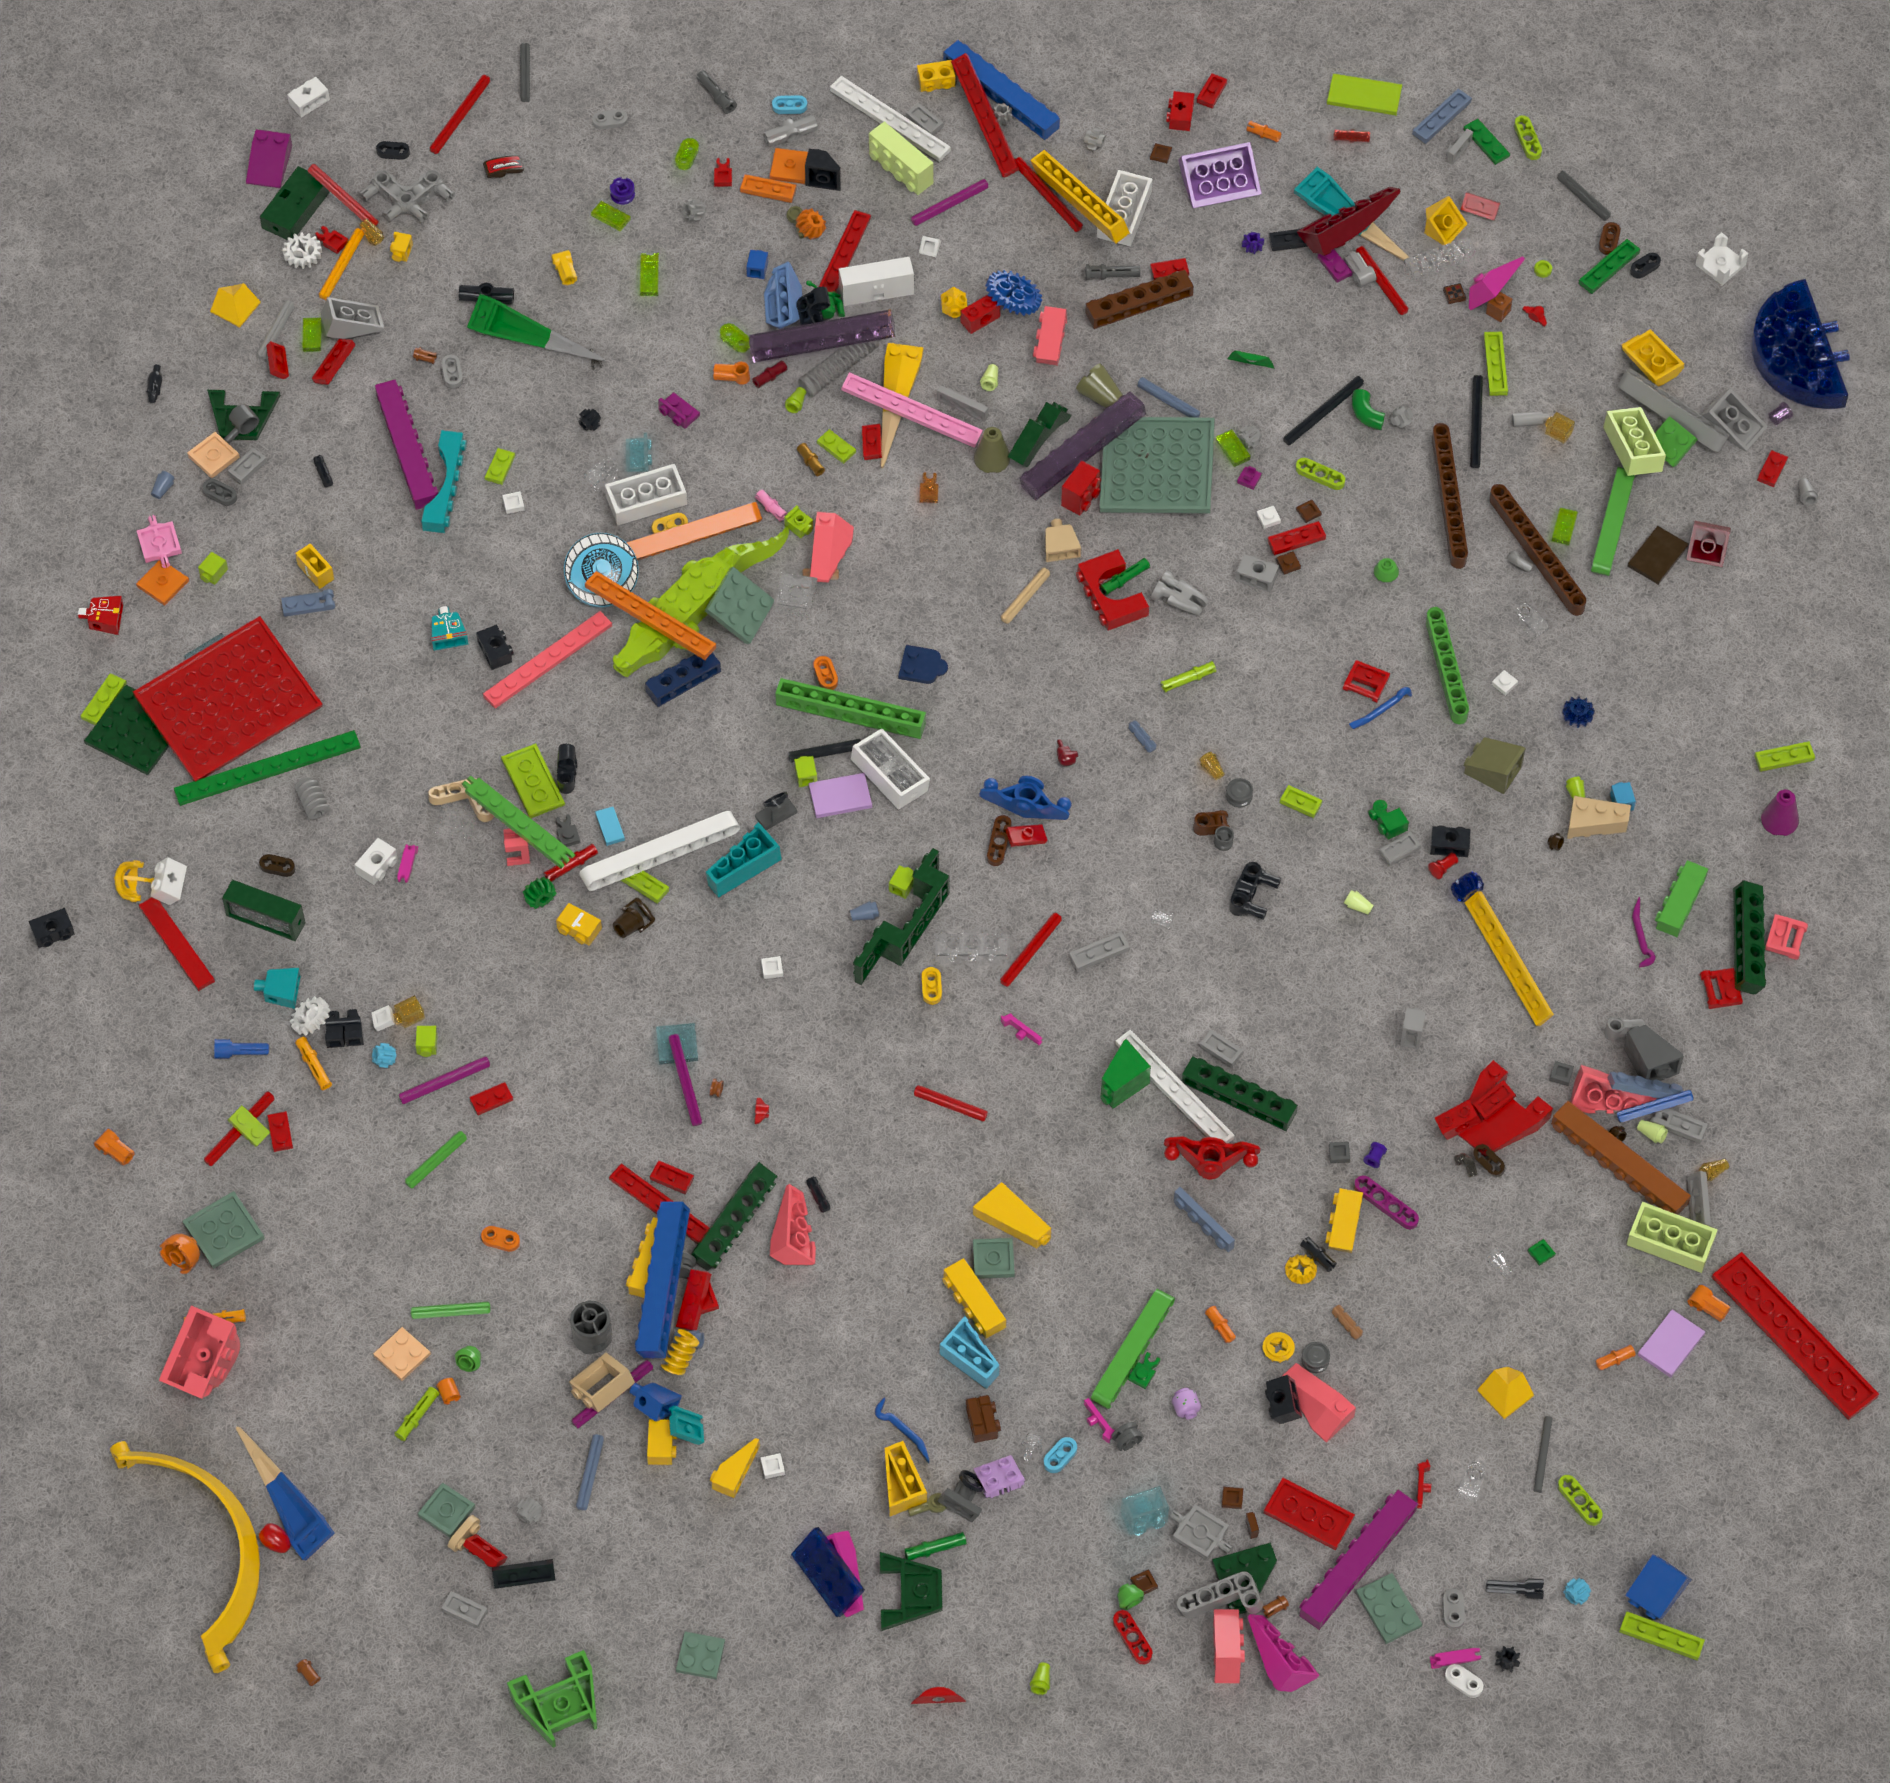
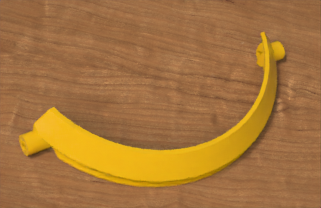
(239, 1607)

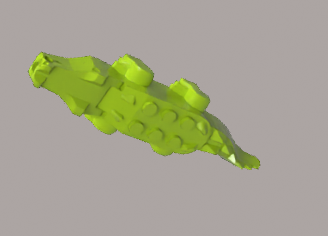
(689, 599)

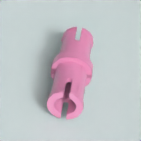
(771, 505)

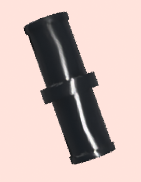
(1318, 1254)

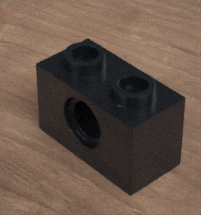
(494, 637)
(1441, 846)
(58, 920)
(1290, 1407)

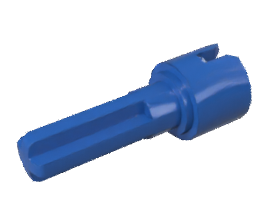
(225, 1049)

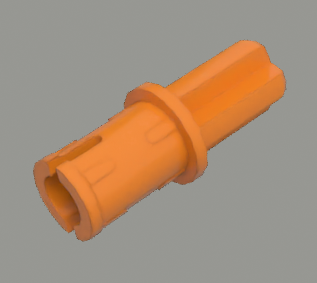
(1264, 131)
(1220, 1324)
(1615, 1357)

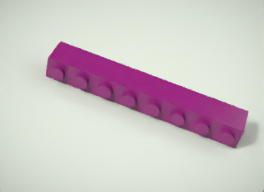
(405, 443)
(1358, 1559)

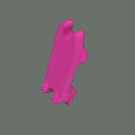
(407, 862)
(1023, 1029)
(1097, 1418)
(1454, 1657)

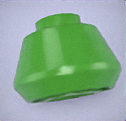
(1386, 570)
(468, 1358)
(1129, 1596)

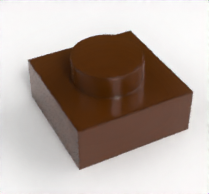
(1288, 562)

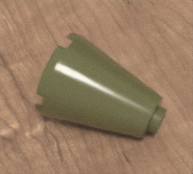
(1099, 387)
(992, 452)

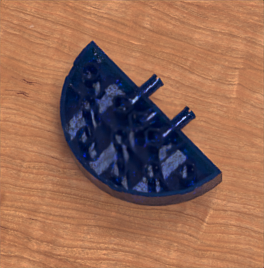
(1795, 352)

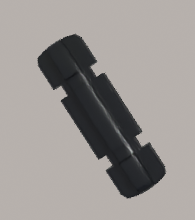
(323, 471)
(818, 1194)

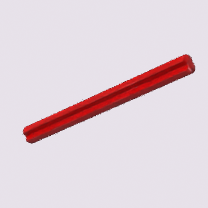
(460, 113)
(1049, 195)

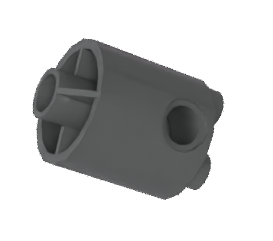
(591, 1327)

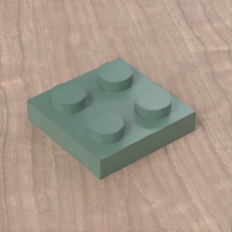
(993, 1258)
(446, 1510)
(700, 1655)

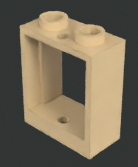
(593, 1374)

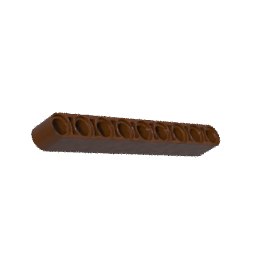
(1444, 456)
(1543, 554)

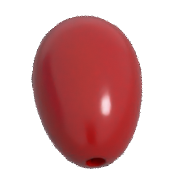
(274, 1538)

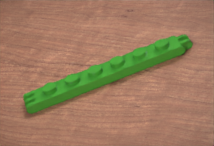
(518, 821)

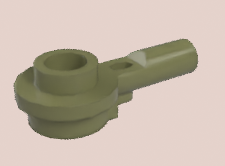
(792, 215)
(932, 1505)

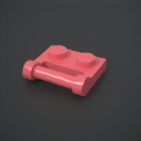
(1780, 933)

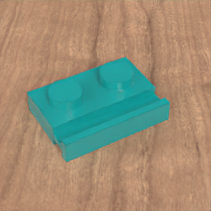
(686, 1425)

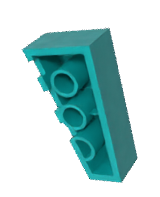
(744, 861)

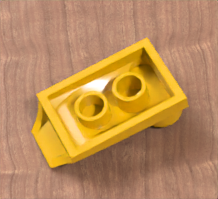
(1653, 357)

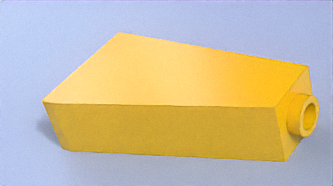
(1010, 1214)

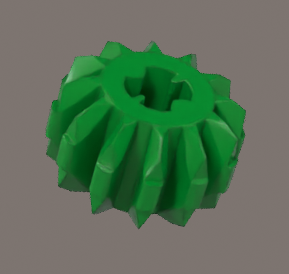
(539, 892)

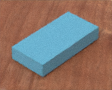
(610, 826)

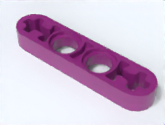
(1388, 1200)

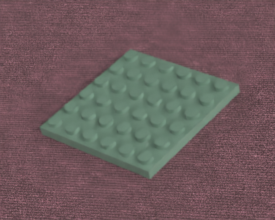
(1171, 478)

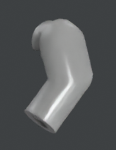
(1514, 558)

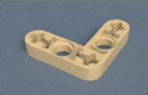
(442, 798)

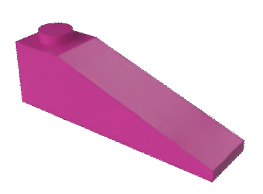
(1488, 285)
(844, 1546)
(1281, 1663)

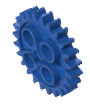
(1013, 292)

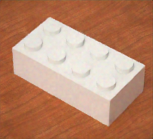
(1128, 199)
(646, 494)

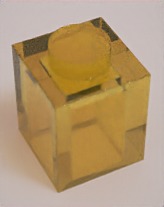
(1559, 427)
(408, 1012)

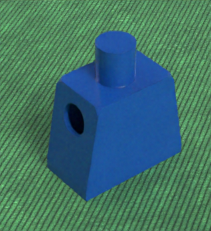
(654, 1400)

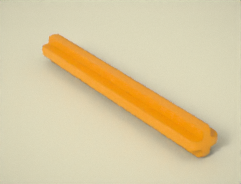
(341, 263)

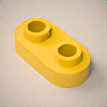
(668, 522)
(931, 987)

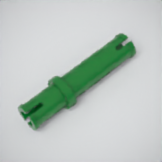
(1119, 580)
(928, 1548)

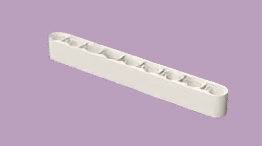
(659, 850)

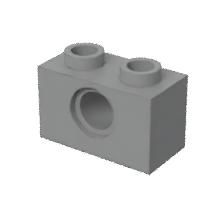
(1247, 573)

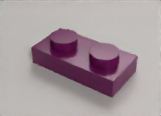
(1335, 266)

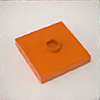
(788, 166)
(162, 582)

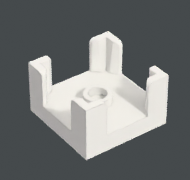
(1721, 261)

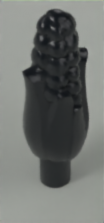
(154, 384)

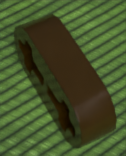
(277, 865)
(1486, 1163)

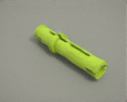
(1195, 673)
(411, 1420)

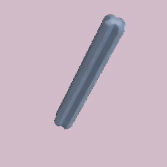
(1168, 398)
(590, 1471)

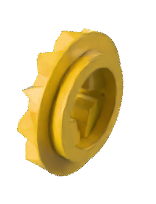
(1295, 1275)
(1275, 1339)

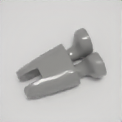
(1182, 597)

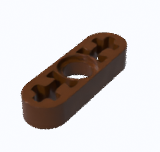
(996, 833)

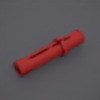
(579, 859)

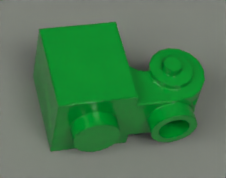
(1389, 823)

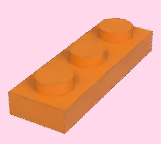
(768, 188)

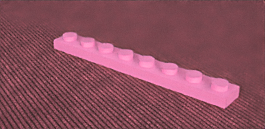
(912, 410)

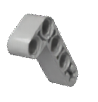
(1219, 1599)

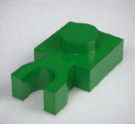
(1144, 1373)

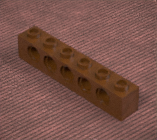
(1151, 294)

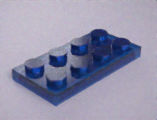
(827, 1572)

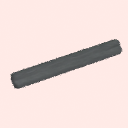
(525, 72)
(1583, 195)

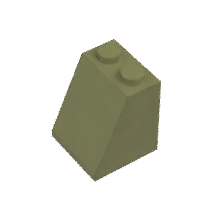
(1495, 763)

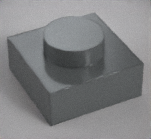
(1561, 1073)
(1339, 1152)

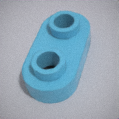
(789, 104)
(1059, 1455)

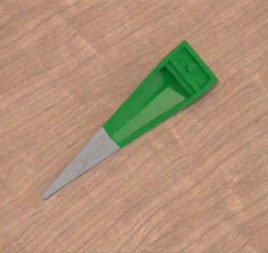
(503, 322)

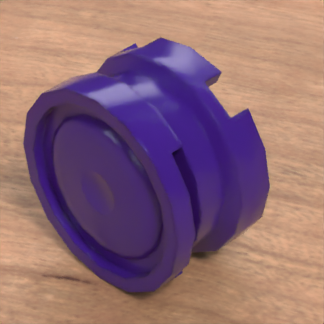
(622, 191)

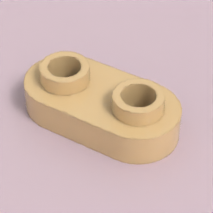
(468, 1528)

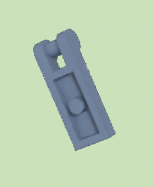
(308, 603)

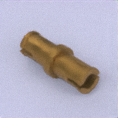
(810, 459)

